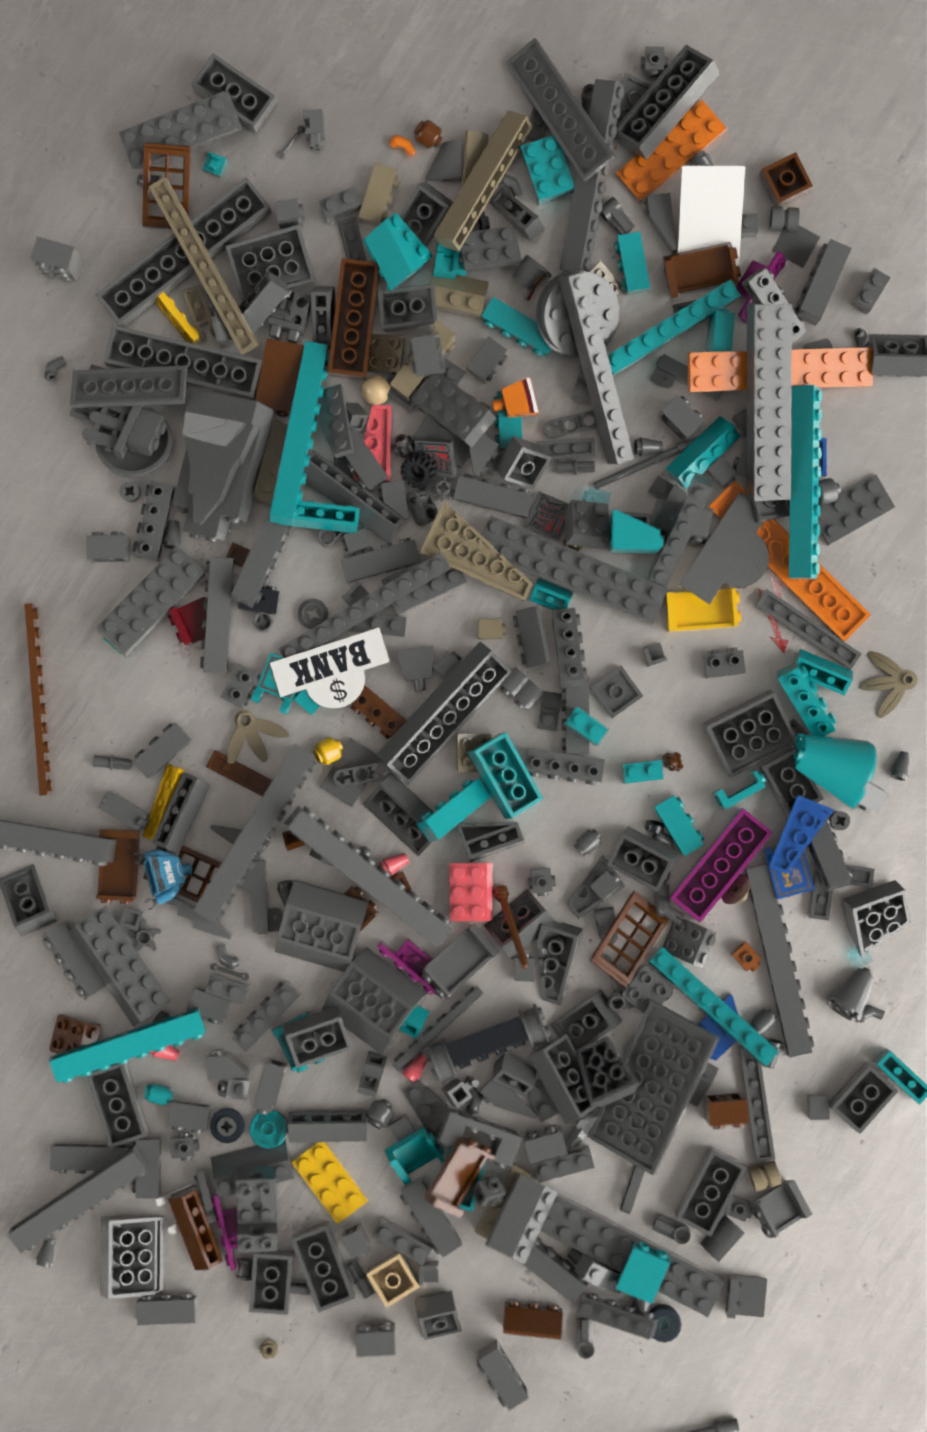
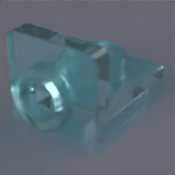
(595, 495)

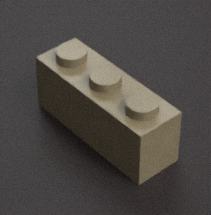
(378, 195)

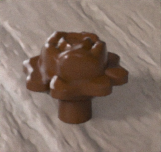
(673, 761)

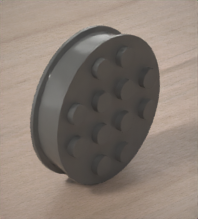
(553, 317)

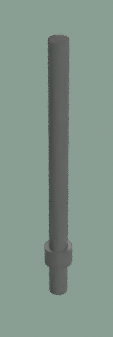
(679, 448)

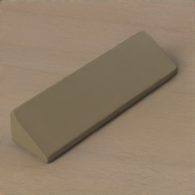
(474, 145)

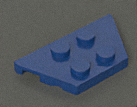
(725, 1040)

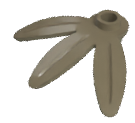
(895, 681)
(249, 729)

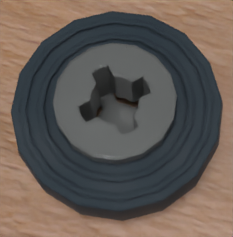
(227, 1118)

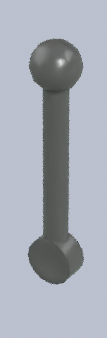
(281, 154)
(245, 976)

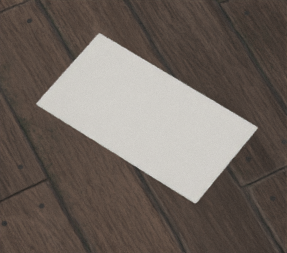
(711, 207)

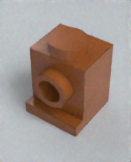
(740, 953)

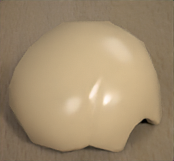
(375, 390)

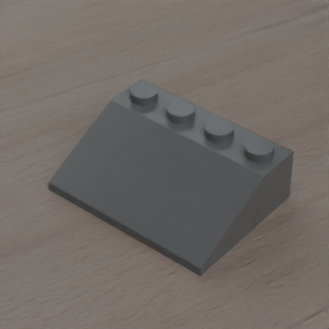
(277, 252)
(750, 733)
(131, 1256)

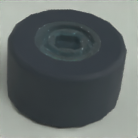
(667, 1317)

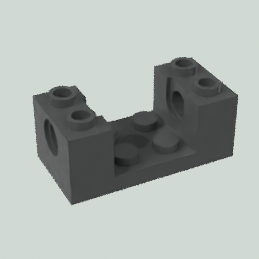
(504, 1142)
(256, 1225)

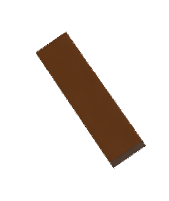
(239, 773)

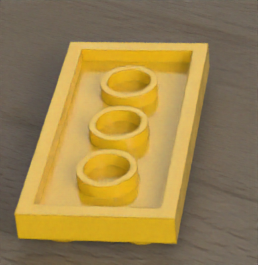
(330, 1181)

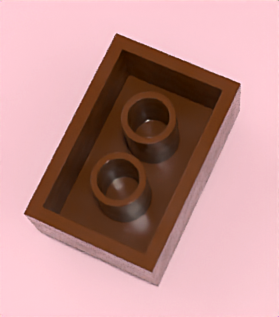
(726, 1110)

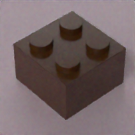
(785, 180)

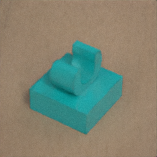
(214, 164)

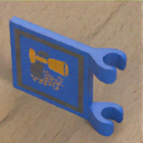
(795, 882)

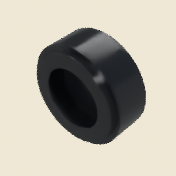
(654, 826)

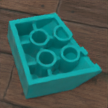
(396, 251)

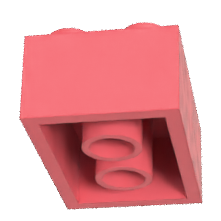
(471, 892)

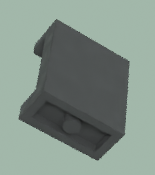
(780, 1208)

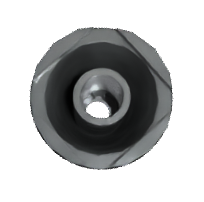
(852, 995)

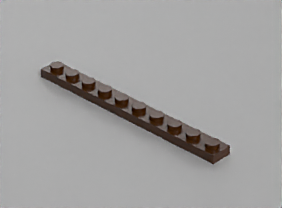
(37, 692)

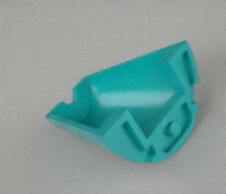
(837, 765)

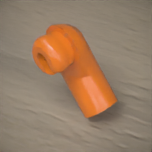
(399, 141)

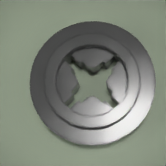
(311, 604)

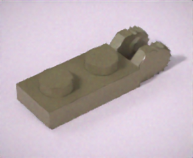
(198, 309)

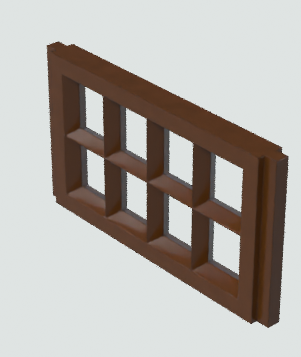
(167, 150)
(198, 856)
(609, 968)

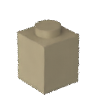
(491, 629)

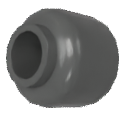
(829, 491)
(380, 1114)

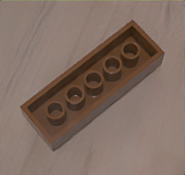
(354, 319)

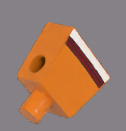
(517, 400)

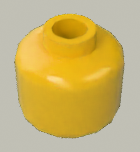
(328, 751)

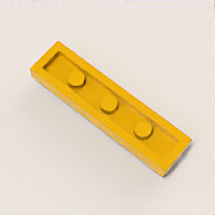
(163, 797)

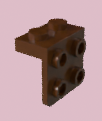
(72, 1033)

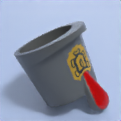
(529, 275)

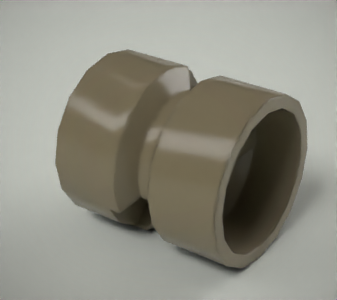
(765, 1176)

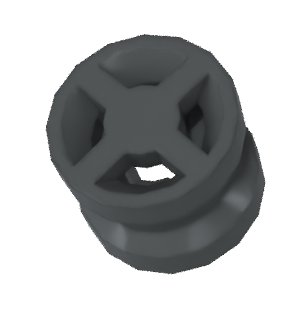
(132, 494)
(836, 820)

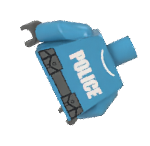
(163, 874)

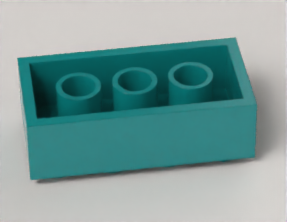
(505, 775)

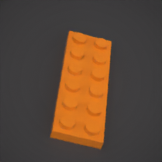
(685, 141)

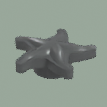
(144, 936)

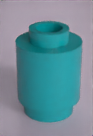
(158, 1094)

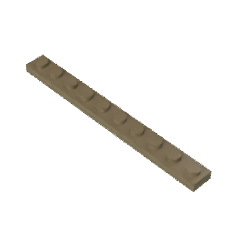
(203, 265)

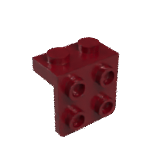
(189, 621)

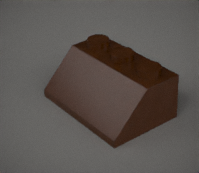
(532, 1320)

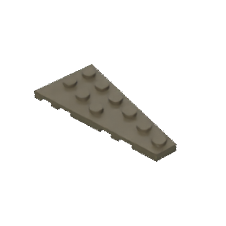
(473, 554)

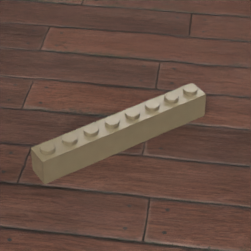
(483, 180)

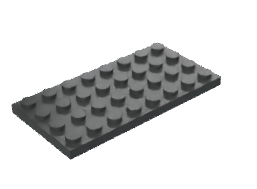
(668, 1063)

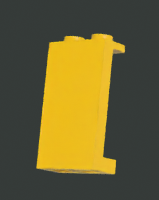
(690, 612)

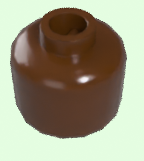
(428, 134)

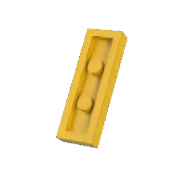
(177, 319)

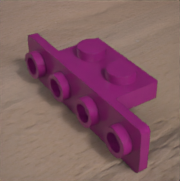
(775, 266)
(411, 959)
(228, 1223)

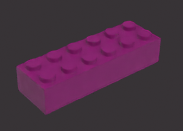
(720, 865)

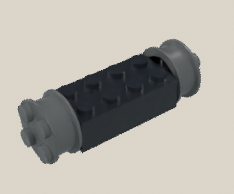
(486, 1042)

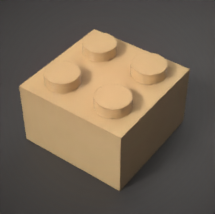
(393, 1278)

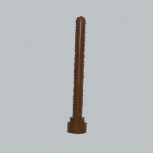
(501, 895)

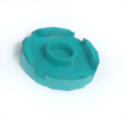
(268, 1130)

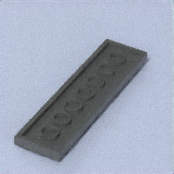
(560, 109)

